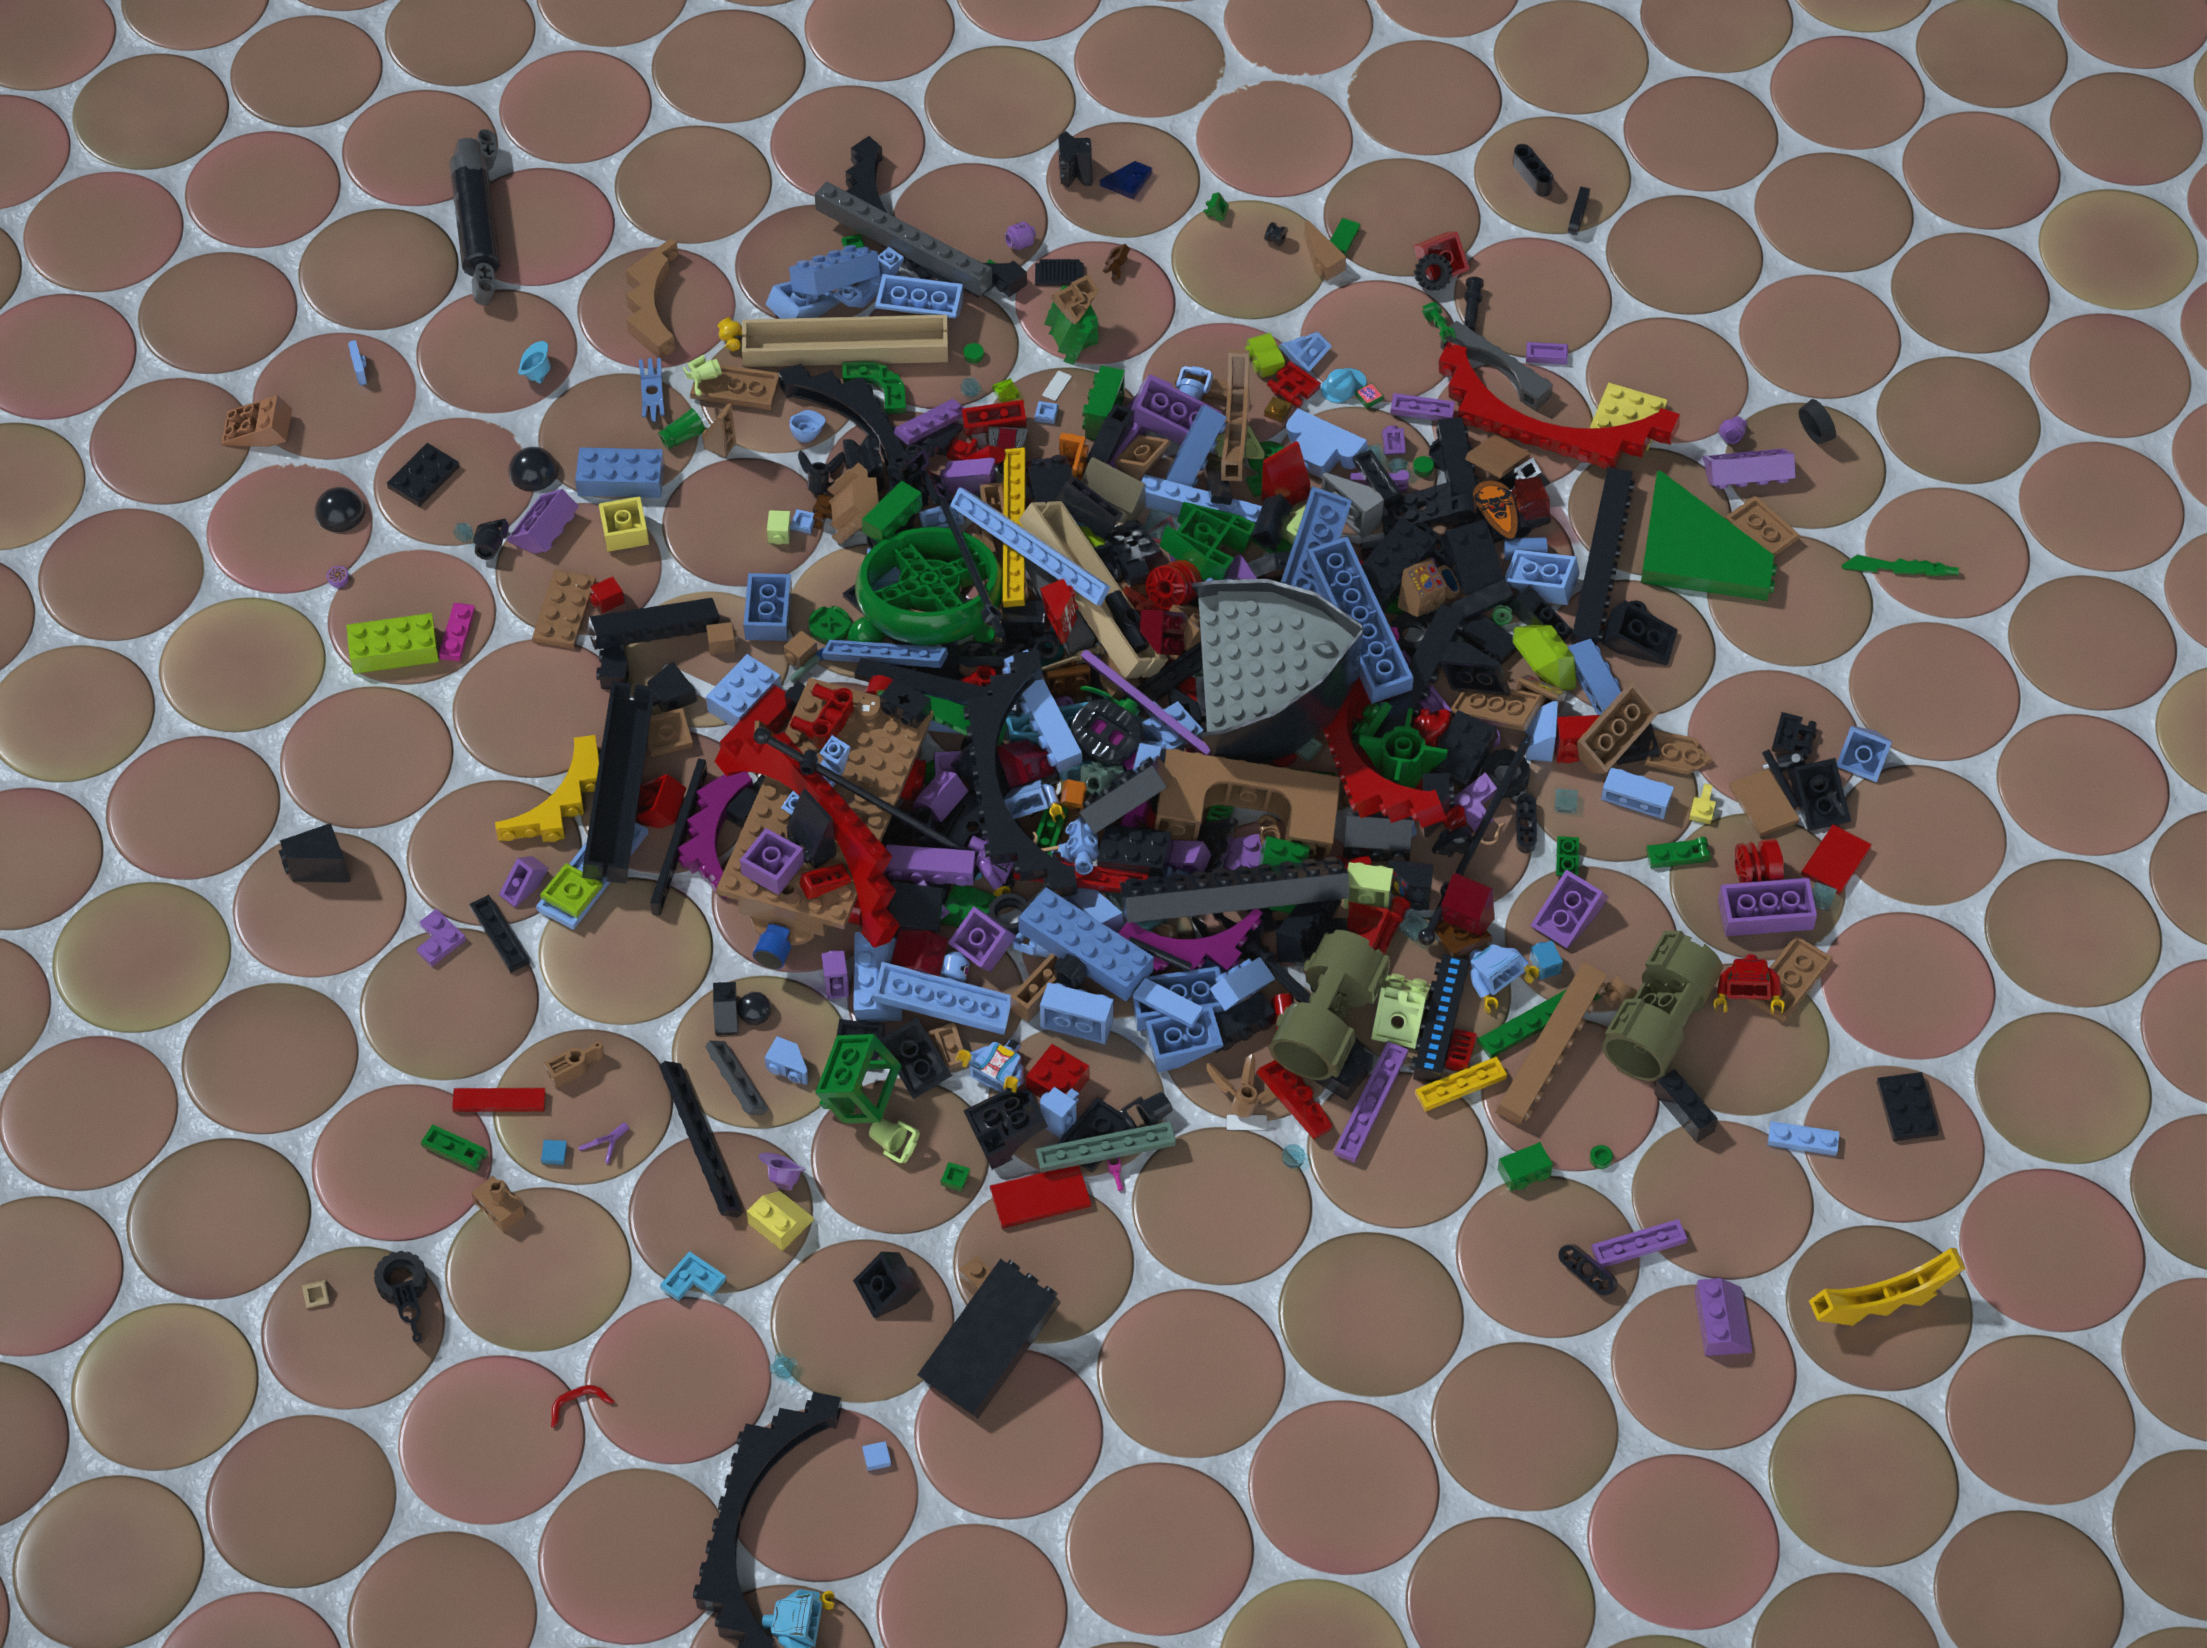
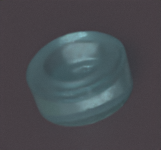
(1293, 1156)

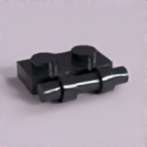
(1787, 734)

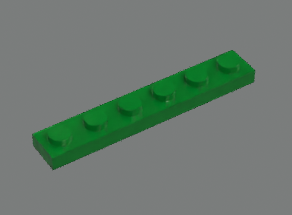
(1520, 1027)

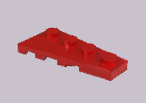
(1296, 1098)

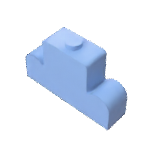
(1323, 443)

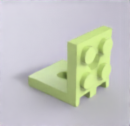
(1402, 999)

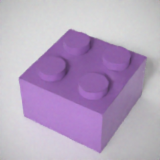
(772, 861)
(982, 939)

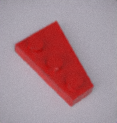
(1367, 921)

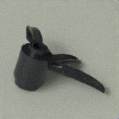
(819, 472)

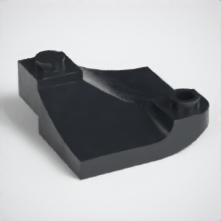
(1005, 1124)

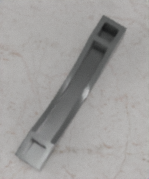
(1530, 386)

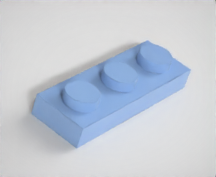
(1803, 1138)

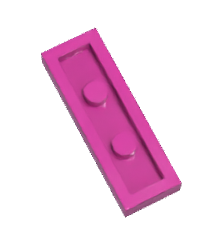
(457, 632)

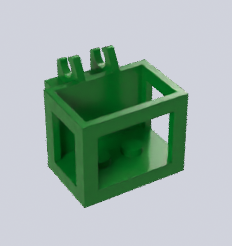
(843, 1078)

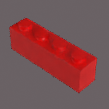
(769, 710)

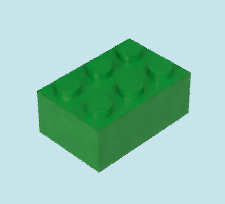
(1107, 391)

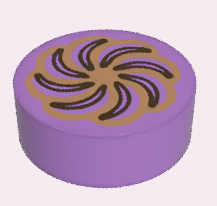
(337, 576)

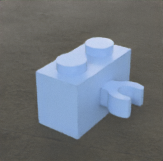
(1059, 1110)

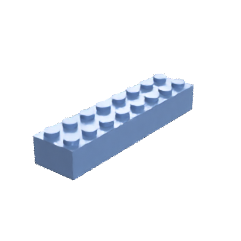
(1347, 587)

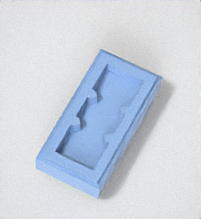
(358, 362)

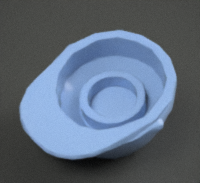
(806, 425)

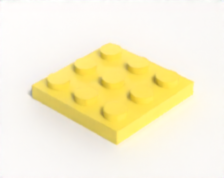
(1625, 406)

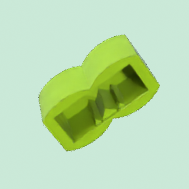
(1265, 355)

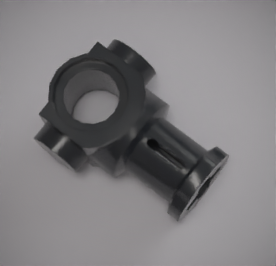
(1070, 971)

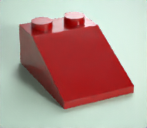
(1286, 475)

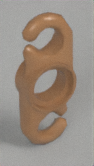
(1272, 829)

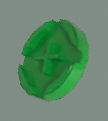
(829, 624)

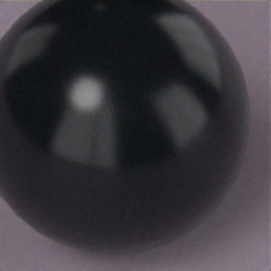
(533, 469)
(339, 509)

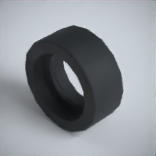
(1004, 901)

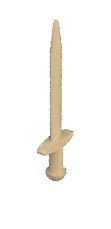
(1097, 650)

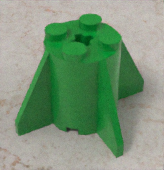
(1402, 754)

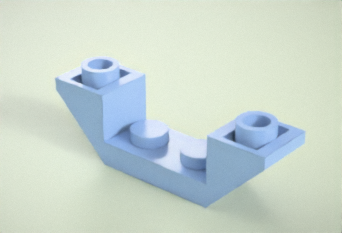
(868, 289)
(1150, 748)
(834, 758)

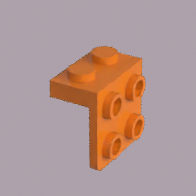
(1076, 451)

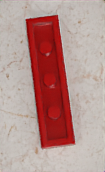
(499, 1100)

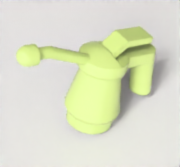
(702, 370)

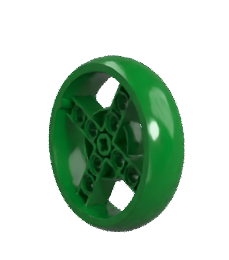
(926, 586)

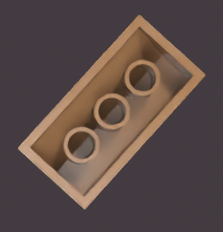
(1615, 729)

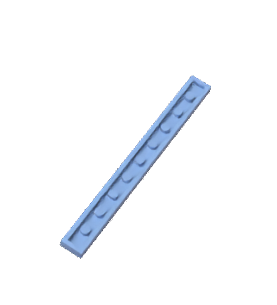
(1030, 546)

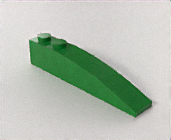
(951, 715)

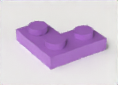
(1474, 797)
(443, 939)

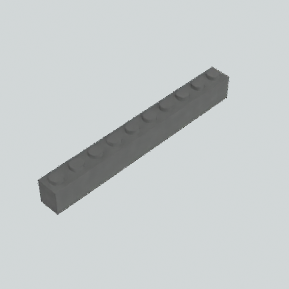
(903, 238)

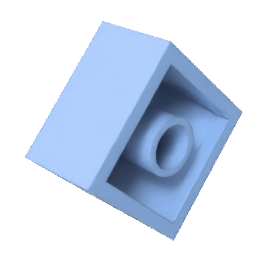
(1543, 733)

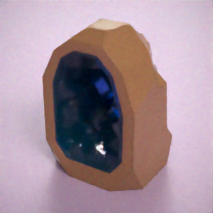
(1450, 581)

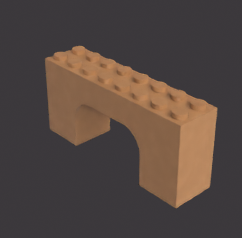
(1299, 798)

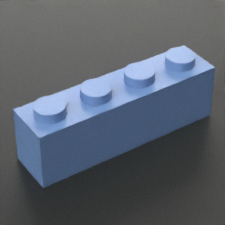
(1196, 446)
(1594, 675)

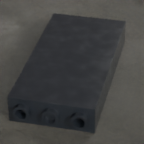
(990, 1337)

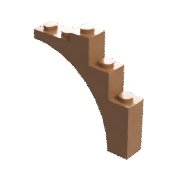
(1237, 410)

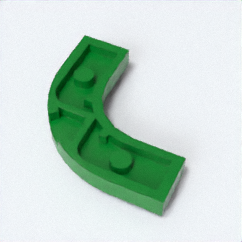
(883, 378)

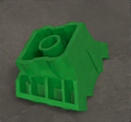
(1070, 337)

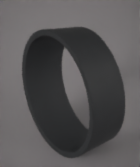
(1817, 422)

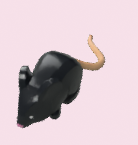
(1458, 841)

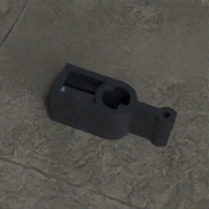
(740, 807)
(412, 1303)

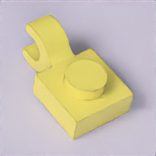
(1702, 807)

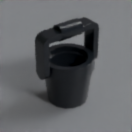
(490, 538)
(1150, 1110)

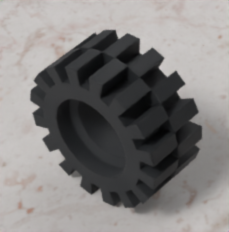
(1422, 266)

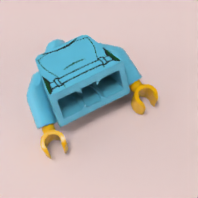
(798, 1618)

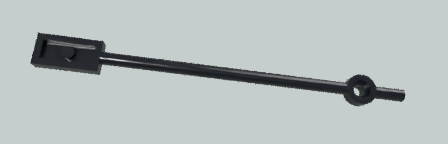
(940, 496)

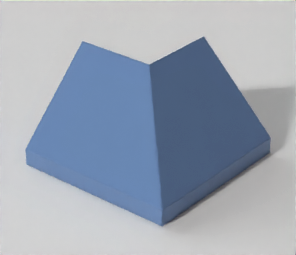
(1864, 752)

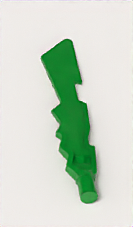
(1900, 566)

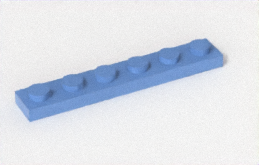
(885, 653)

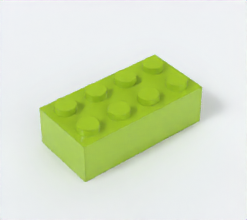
(392, 643)

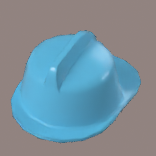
(535, 362)
(1342, 384)

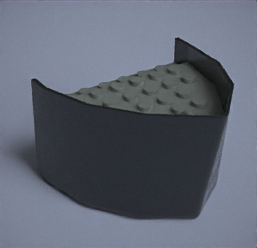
(1271, 666)

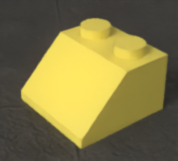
(778, 1218)

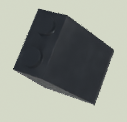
(314, 856)

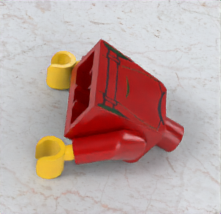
(1749, 980)

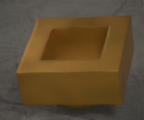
(1277, 409)

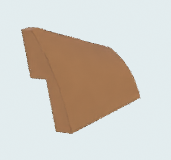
(1076, 298)

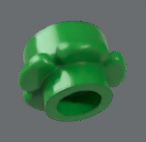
(1507, 615)

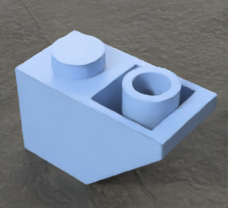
(786, 1060)

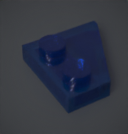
(1128, 179)

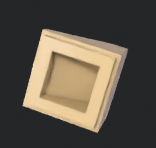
(315, 1293)

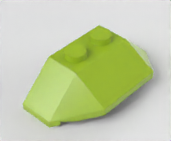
(1546, 654)

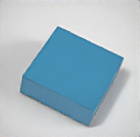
(554, 1152)

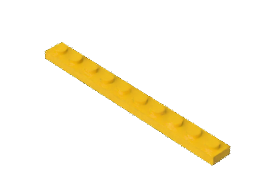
(1013, 509)

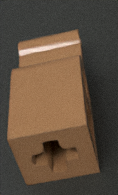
(572, 1063)

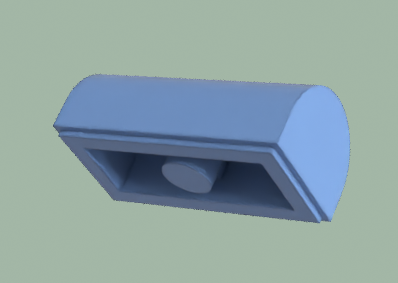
(1524, 544)

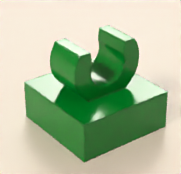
(1216, 207)

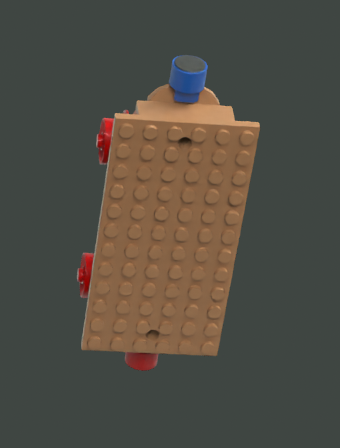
(880, 762)

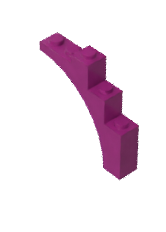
(705, 826)
(1217, 948)

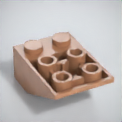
(258, 423)

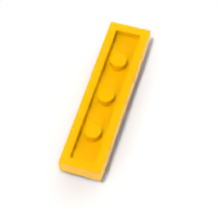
(1460, 1084)

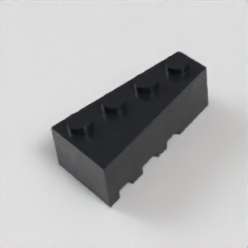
(1304, 929)

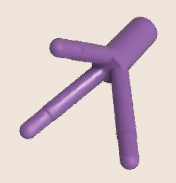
(612, 1137)

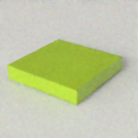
(571, 891)

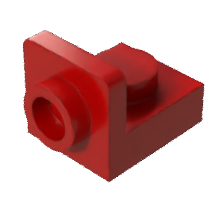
(961, 449)

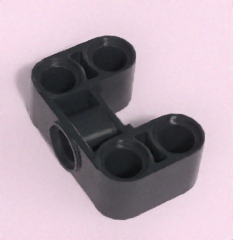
(900, 831)

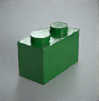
(1525, 1167)

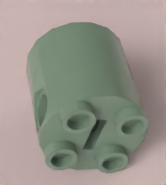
(1098, 775)

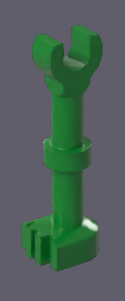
(1433, 312)

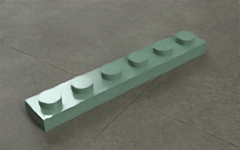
(1105, 1147)

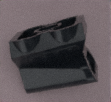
(1075, 159)
(867, 455)

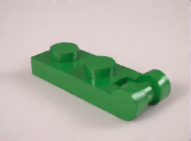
(1678, 853)
(454, 1147)

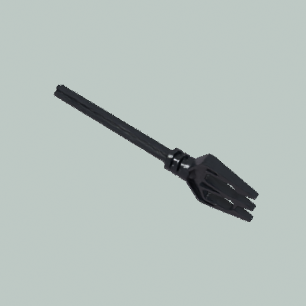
(1254, 948)

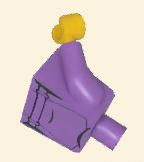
(994, 874)

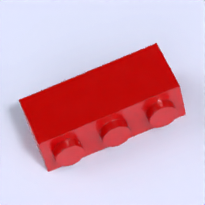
(1005, 414)

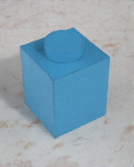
(1546, 959)

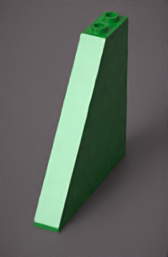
(1700, 549)

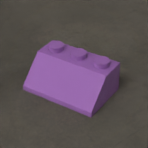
(544, 522)
(1722, 1317)

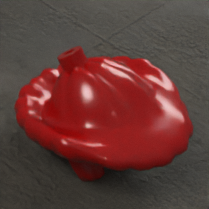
(1432, 725)

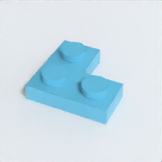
(692, 1272)

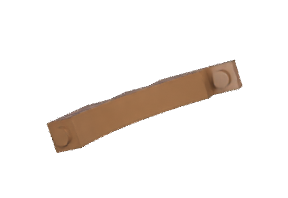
(646, 279)

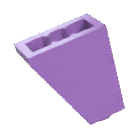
(969, 474)

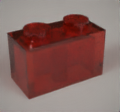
(1531, 498)

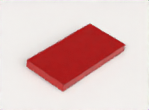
(1040, 1196)

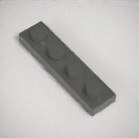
(736, 1078)

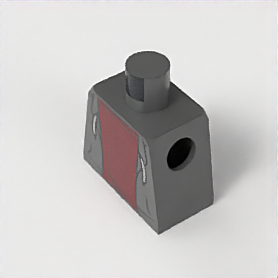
(1007, 439)

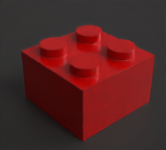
(1057, 1070)

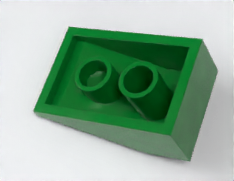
(1277, 851)

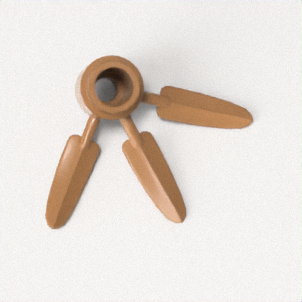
(1245, 1096)

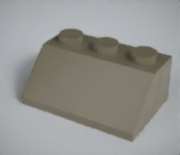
(1117, 488)

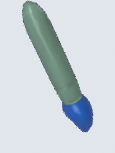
(807, 666)

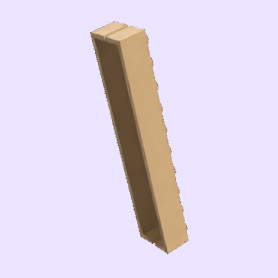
(844, 340)
(1059, 530)

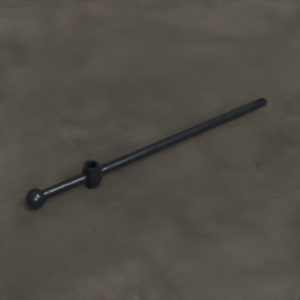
(809, 761)
(1427, 935)

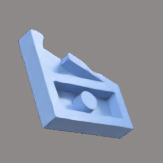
(1306, 350)

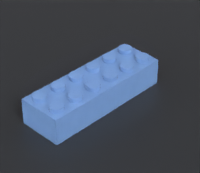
(1069, 930)

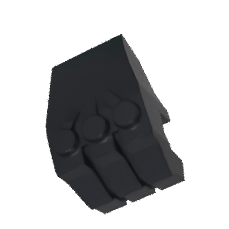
(1110, 560)

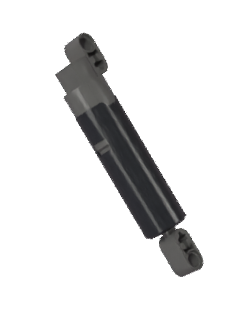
(475, 212)

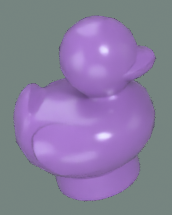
(1733, 429)

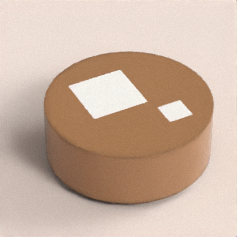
(868, 709)

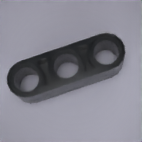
(1533, 170)

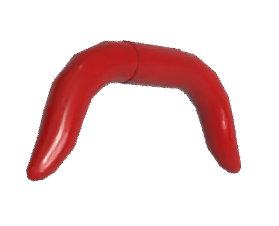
(573, 1394)

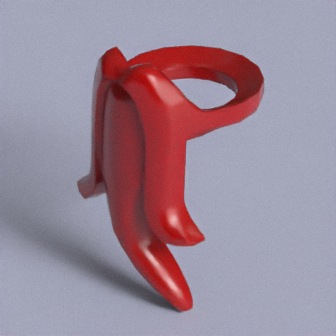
(1457, 817)

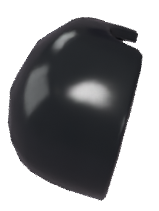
(754, 1008)

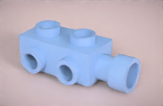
(1082, 845)

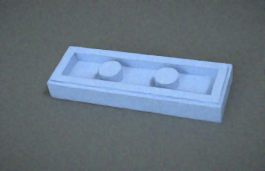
(1168, 1002)

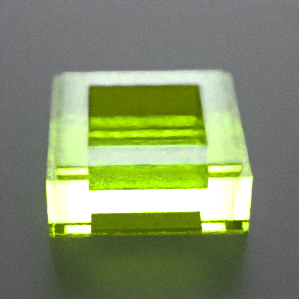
(1005, 390)

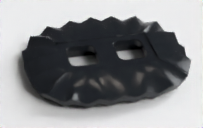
(1117, 720)

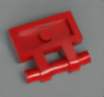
(1296, 379)

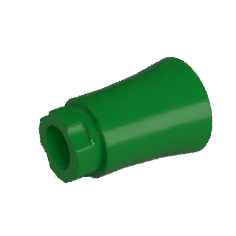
(682, 429)

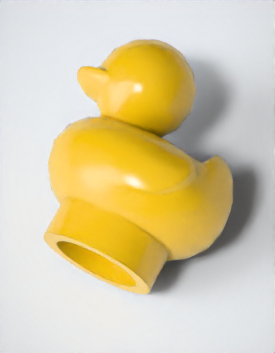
(728, 331)

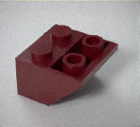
(1164, 631)

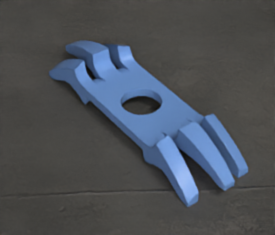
(651, 380)

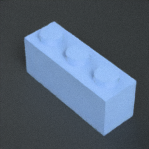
(1637, 793)
(1097, 907)
(1241, 982)

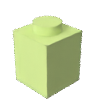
(779, 527)

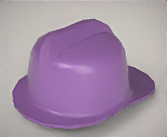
(781, 1170)

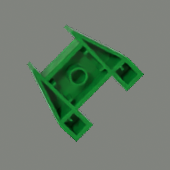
(1203, 534)

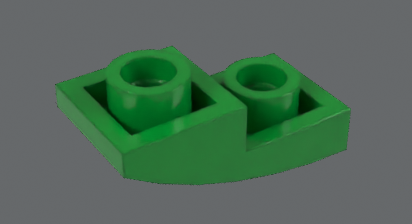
(1567, 855)

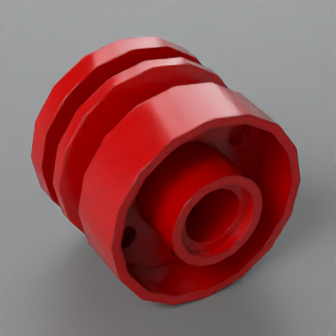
(1173, 584)
(1759, 863)

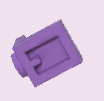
(1393, 440)

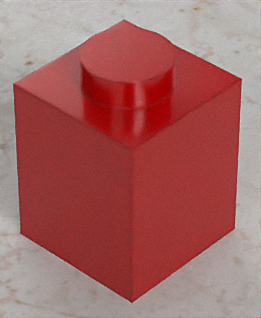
(606, 595)

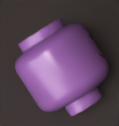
(1020, 236)

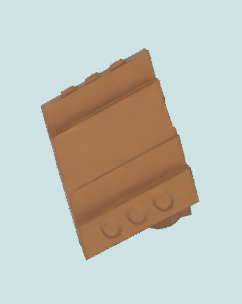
(852, 500)

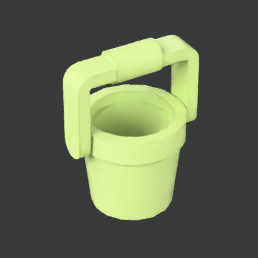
(892, 1136)

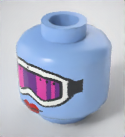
(955, 967)

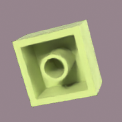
(1369, 885)

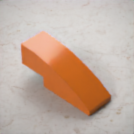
(1073, 794)

